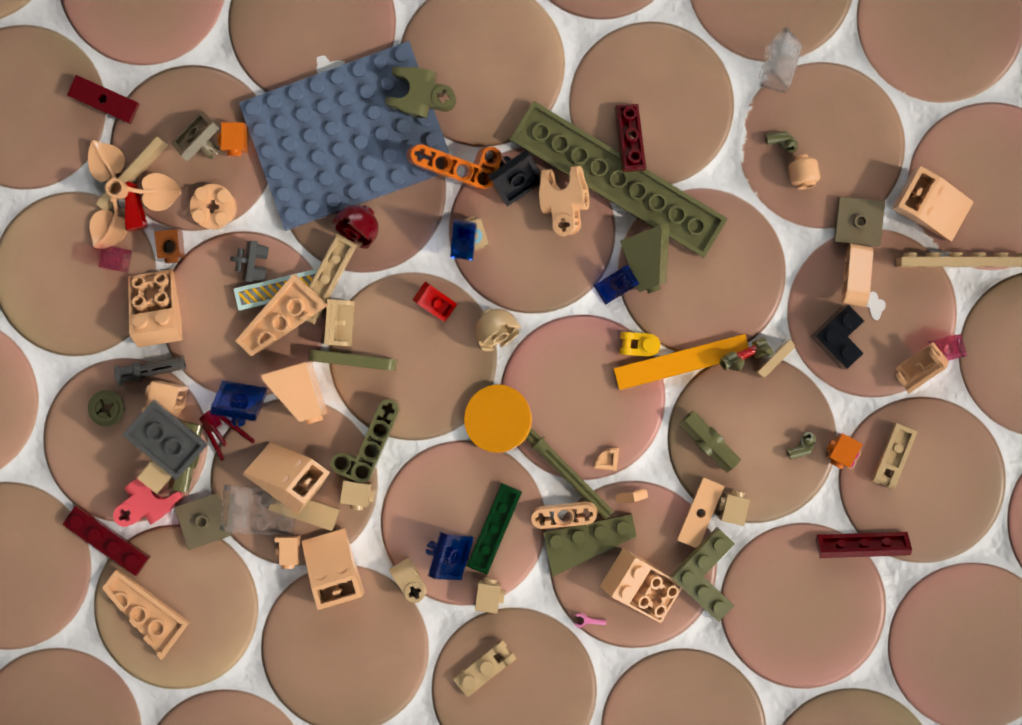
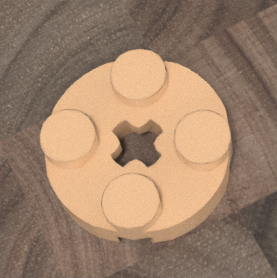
(205, 196)

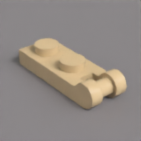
(894, 455)
(484, 668)

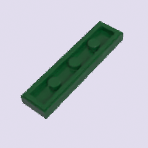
(494, 528)

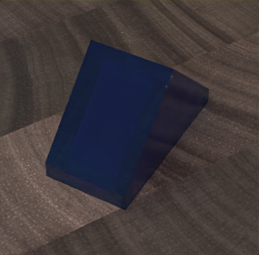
(463, 239)

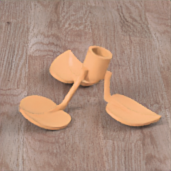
(158, 193)

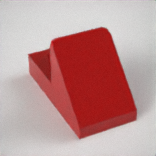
(434, 301)

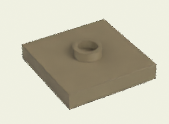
(859, 221)
(201, 521)

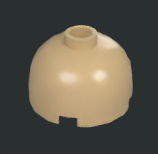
(495, 328)

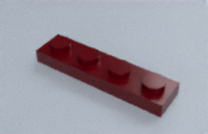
(106, 540)
(863, 545)

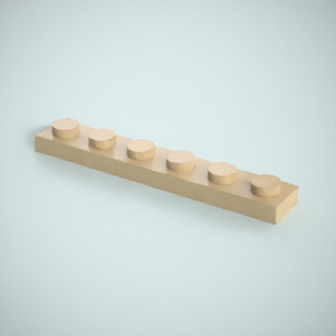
(958, 260)

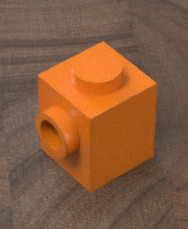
(233, 138)
(843, 451)

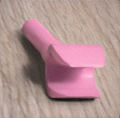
(588, 620)

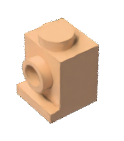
(288, 550)

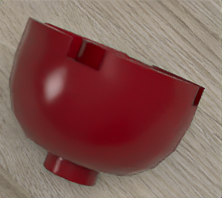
(357, 224)

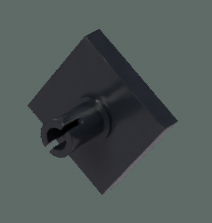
(515, 177)

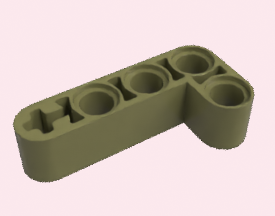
(371, 438)

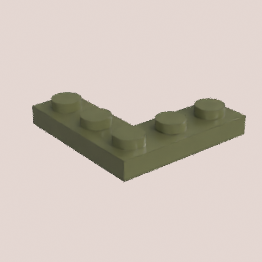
(694, 568)

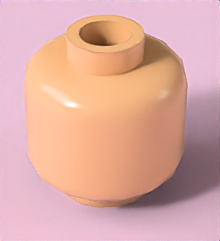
(804, 172)

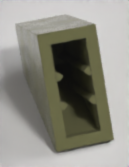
(648, 257)

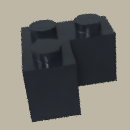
(834, 337)

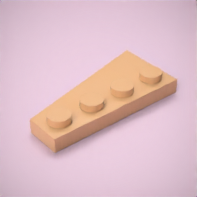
(282, 314)
(147, 613)

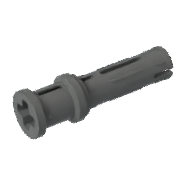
(139, 371)

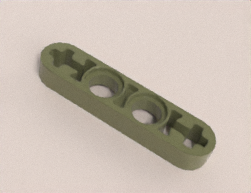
(352, 360)

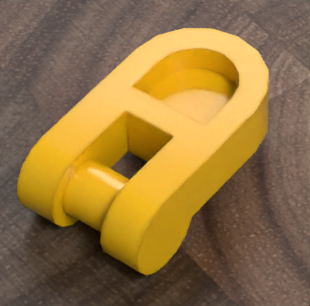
(646, 344)

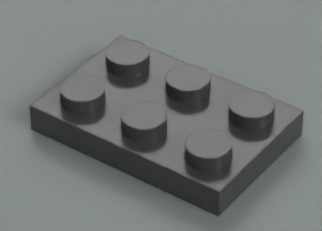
(165, 439)

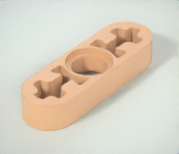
(547, 511)

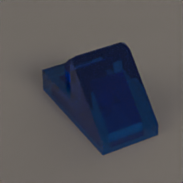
(616, 284)

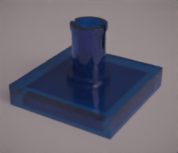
(238, 401)
(449, 555)

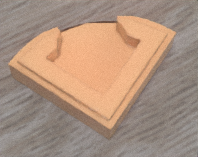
(607, 459)
(632, 496)

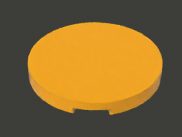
(498, 418)

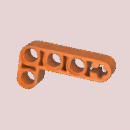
(451, 163)

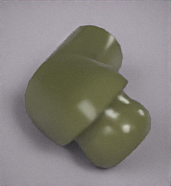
(784, 139)

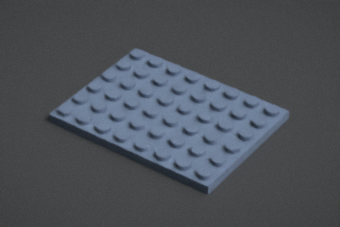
(336, 140)

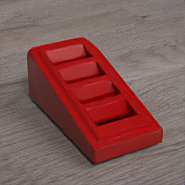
(134, 211)

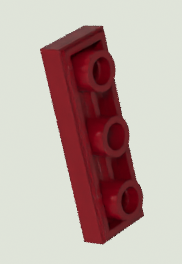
(92, 95)
(631, 149)

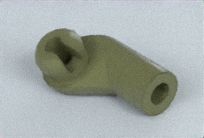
(804, 447)

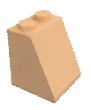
(298, 391)

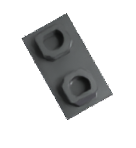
(253, 251)

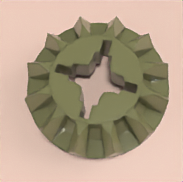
(96, 405)

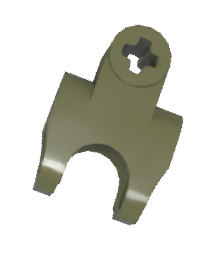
(423, 93)

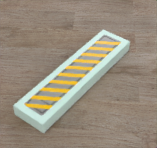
(262, 292)

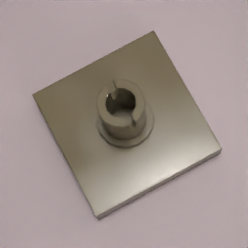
(197, 137)

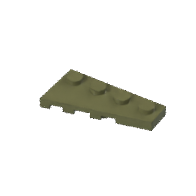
(580, 543)

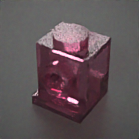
(115, 259)
(955, 346)

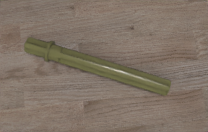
(544, 449)

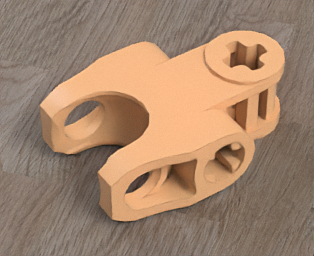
(565, 203)

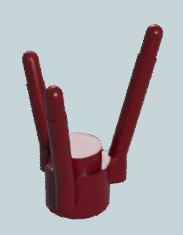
(212, 423)

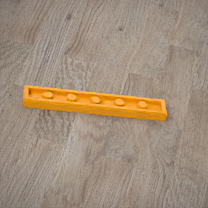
(677, 362)

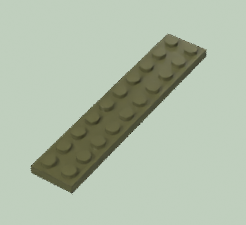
(635, 192)

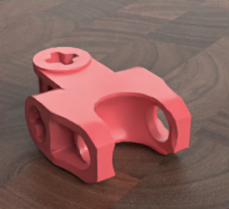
(144, 503)

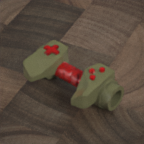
(735, 361)

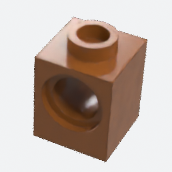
(163, 238)

